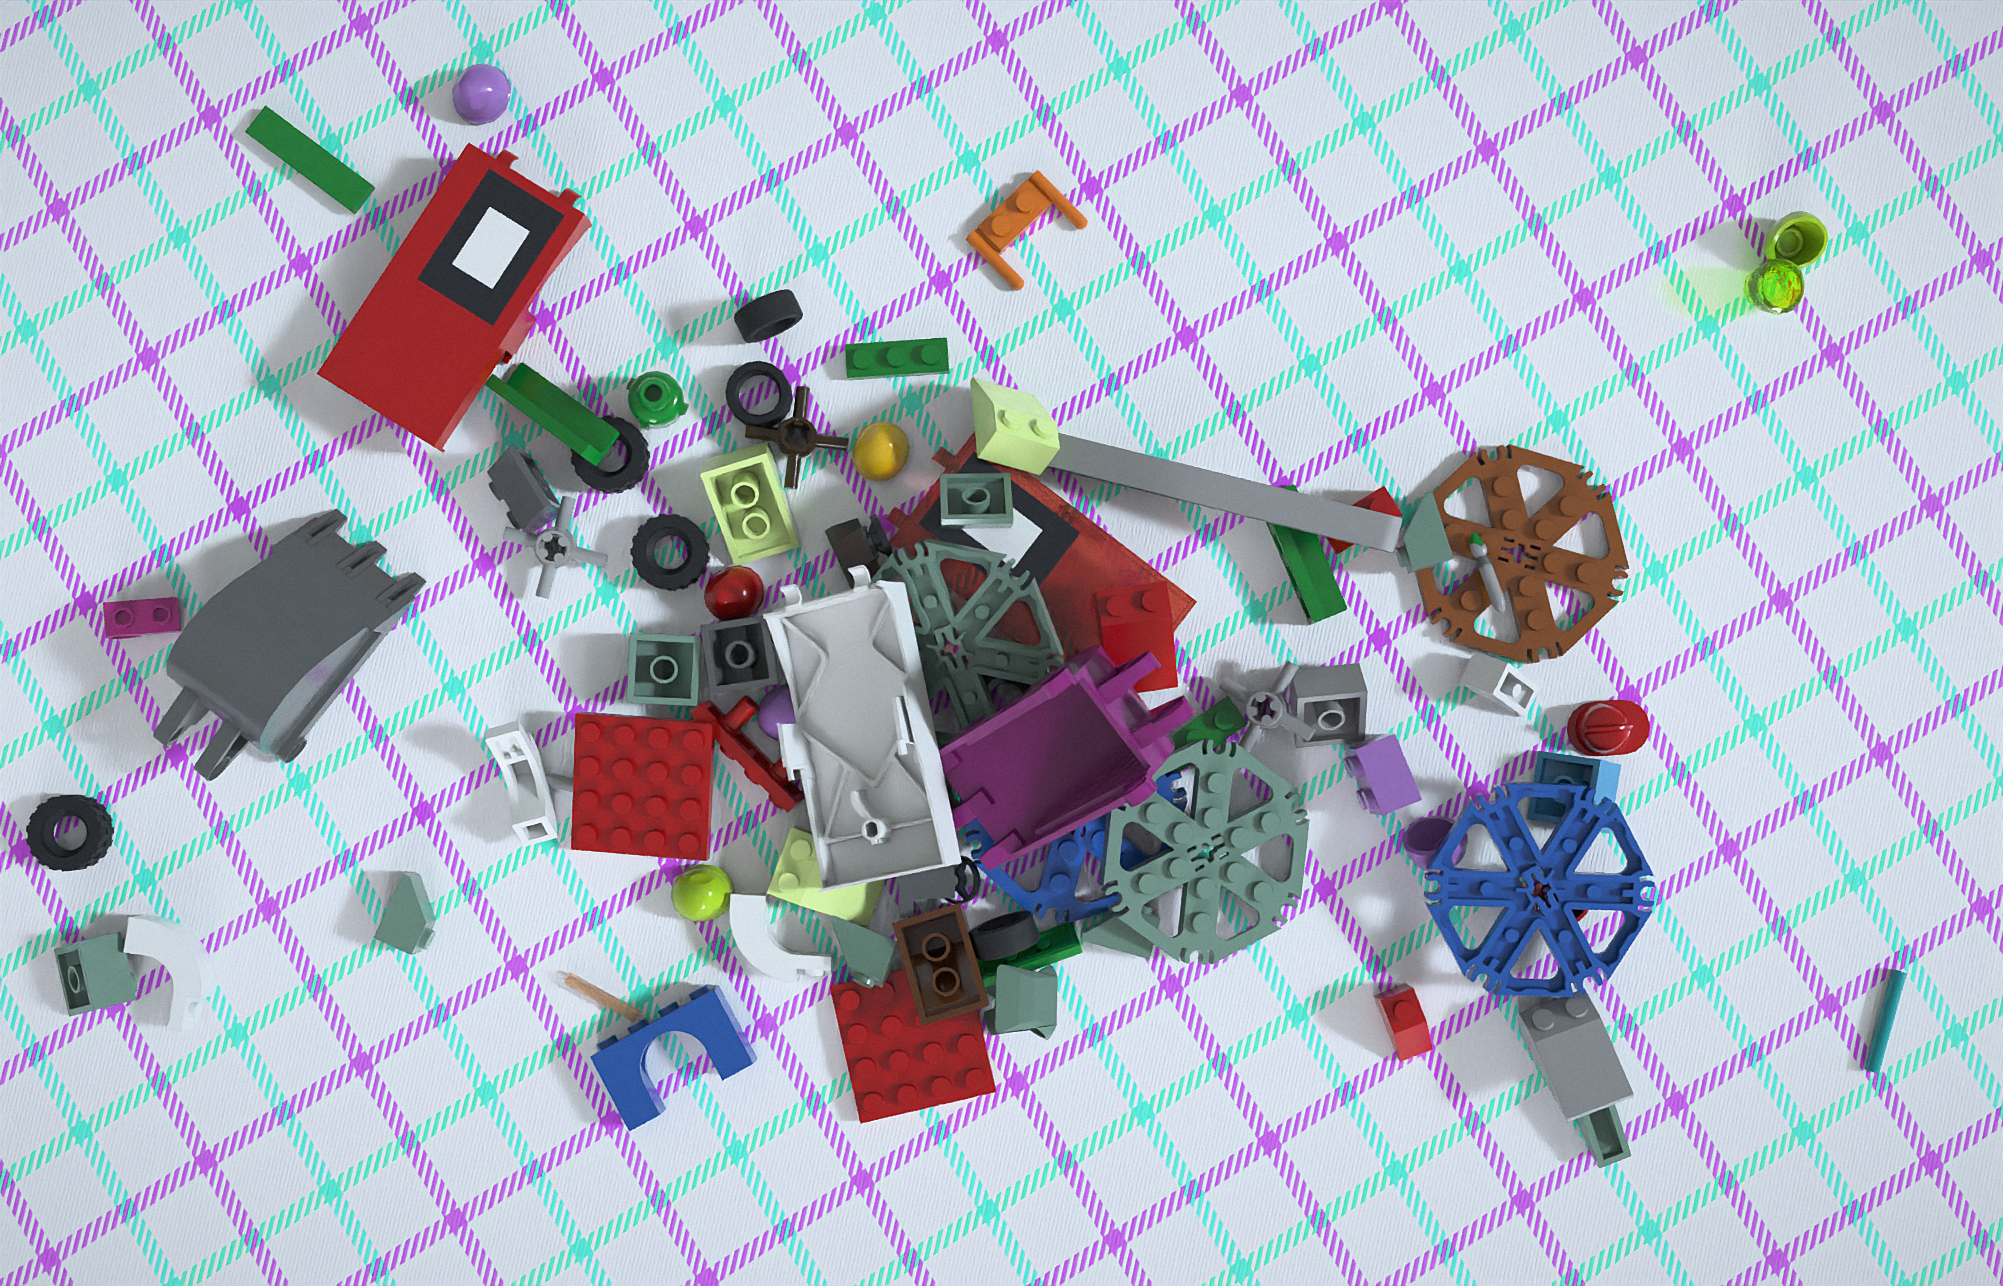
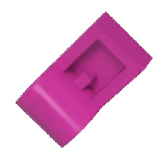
(141, 617)

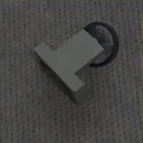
(857, 546)
(937, 884)

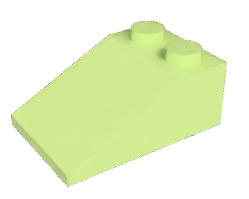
(1012, 427)
(750, 503)
(799, 879)

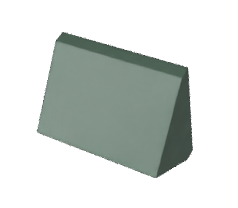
(976, 501)

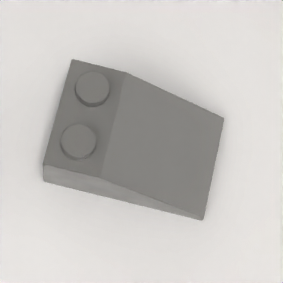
(1575, 1055)

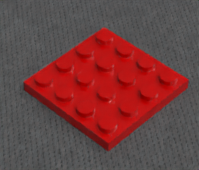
(642, 785)
(897, 1061)

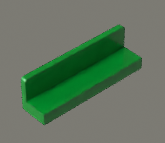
(556, 412)
(1308, 571)

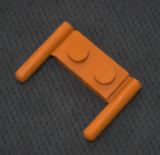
(1014, 218)

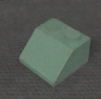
(663, 669)
(95, 974)

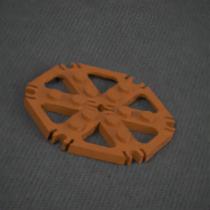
(1550, 563)

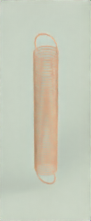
(592, 993)

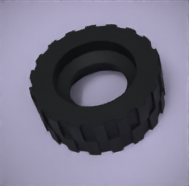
(629, 473)
(651, 533)
(42, 826)

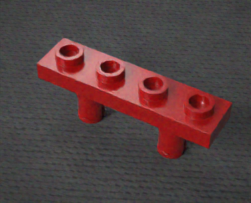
(739, 747)

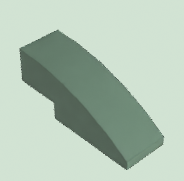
(1604, 1136)

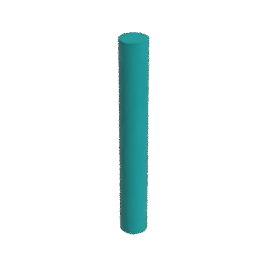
(1885, 1021)

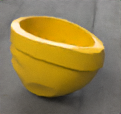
(880, 451)

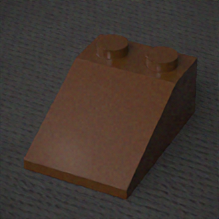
(941, 964)

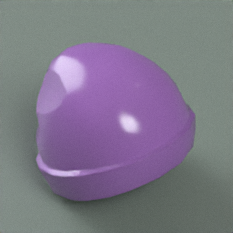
(481, 94)
(774, 710)
(1425, 837)

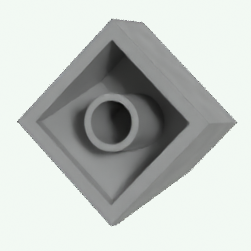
(1331, 703)

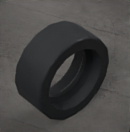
(768, 316)
(745, 372)
(1004, 935)

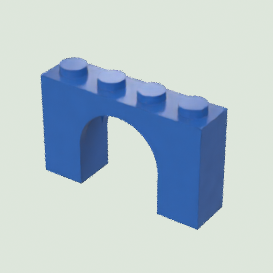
(624, 1060)

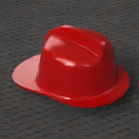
(1608, 728)

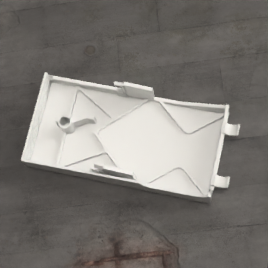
(863, 733)

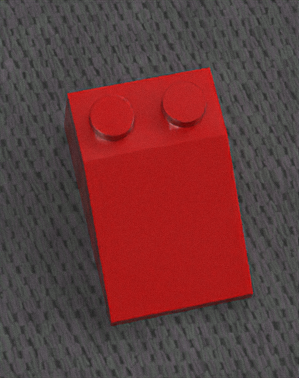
(1138, 621)

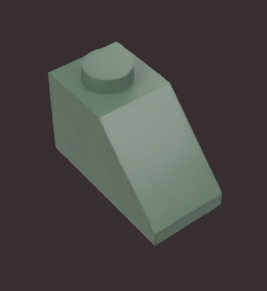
(1423, 538)
(408, 917)
(1118, 936)
(866, 952)

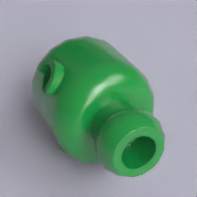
(656, 400)

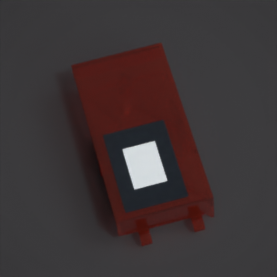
(1048, 539)

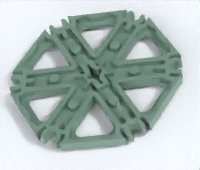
(973, 622)
(1210, 826)

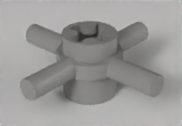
(566, 539)
(1279, 705)

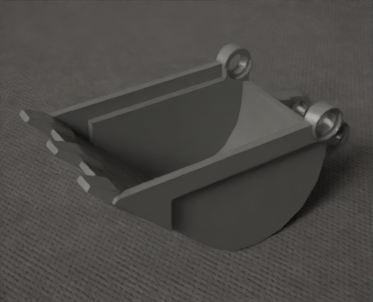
(282, 643)

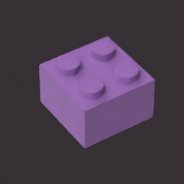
(1381, 775)

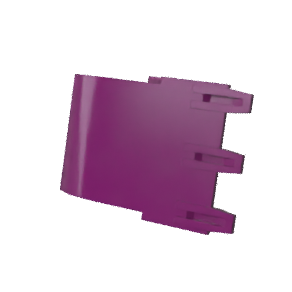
(1061, 753)

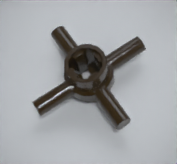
(793, 451)

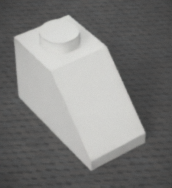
(1499, 683)

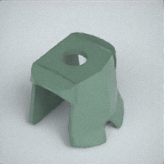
(1023, 1001)

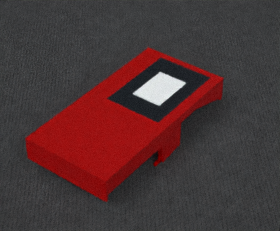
(455, 295)

